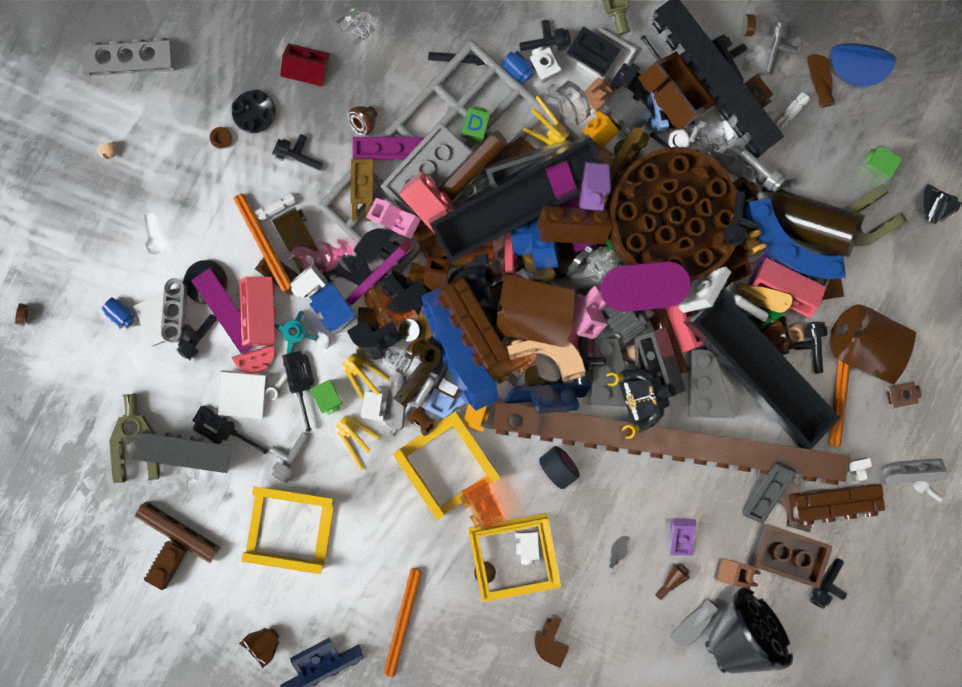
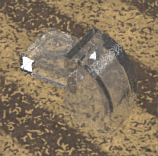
(571, 102)

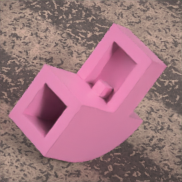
(393, 218)
(587, 314)

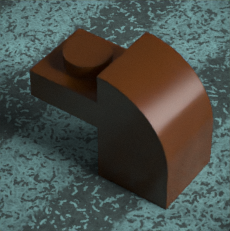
(549, 648)

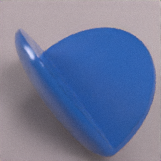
(862, 63)

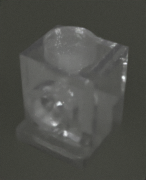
(756, 59)
(716, 136)
(397, 359)

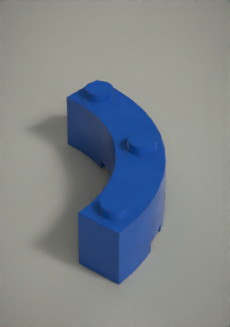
(785, 250)
(473, 381)

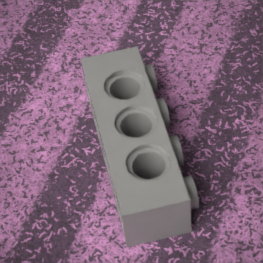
(116, 65)

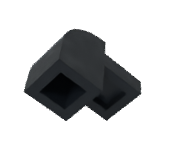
(628, 77)
(374, 242)
(402, 299)
(371, 343)

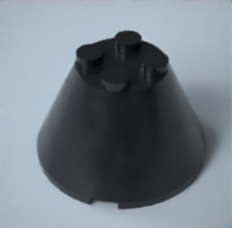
(749, 637)

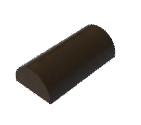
(817, 222)

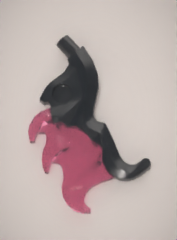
(335, 262)

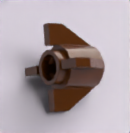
(778, 335)
(261, 645)

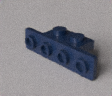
(550, 398)
(320, 663)

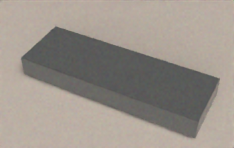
(769, 492)

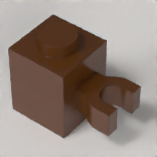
(434, 274)

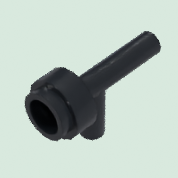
(561, 38)
(722, 43)
(282, 149)
(738, 231)
(815, 331)
(187, 348)
(588, 361)
(820, 596)

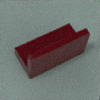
(304, 64)

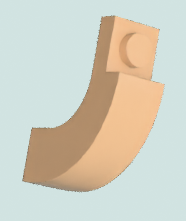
(566, 357)

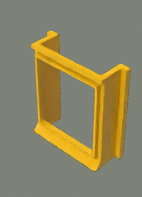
(402, 454)
(511, 525)
(315, 566)

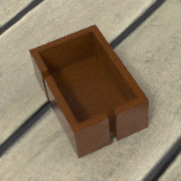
(677, 90)

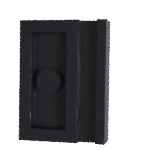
(593, 52)

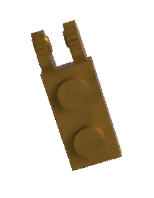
(629, 152)
(361, 185)
(752, 245)

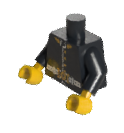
(643, 396)

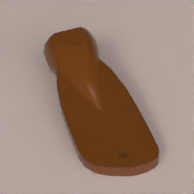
(821, 79)

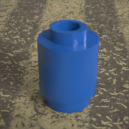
(518, 66)
(118, 313)

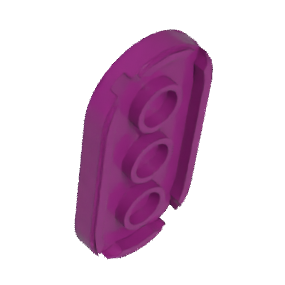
(645, 286)

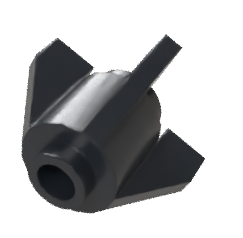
(939, 204)
(480, 276)

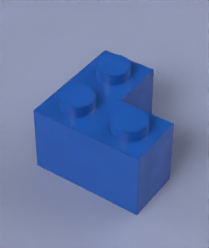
(527, 241)
(333, 308)

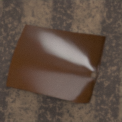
(535, 311)
(879, 350)

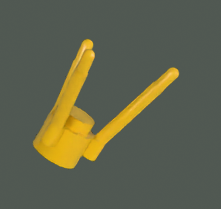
(557, 131)
(354, 365)
(347, 427)

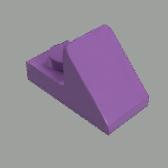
(595, 186)
(682, 536)

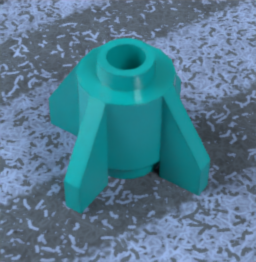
(301, 332)

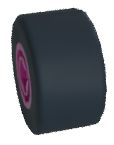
(559, 467)

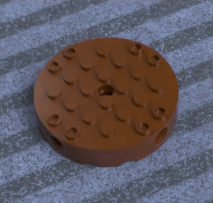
(665, 182)

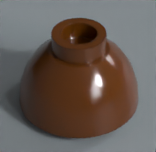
(362, 119)

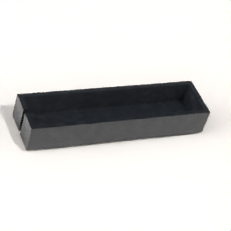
(717, 76)
(510, 201)
(763, 371)

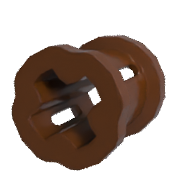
(422, 421)

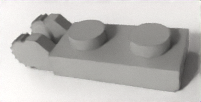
(914, 471)

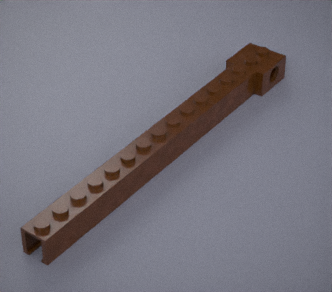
(669, 441)

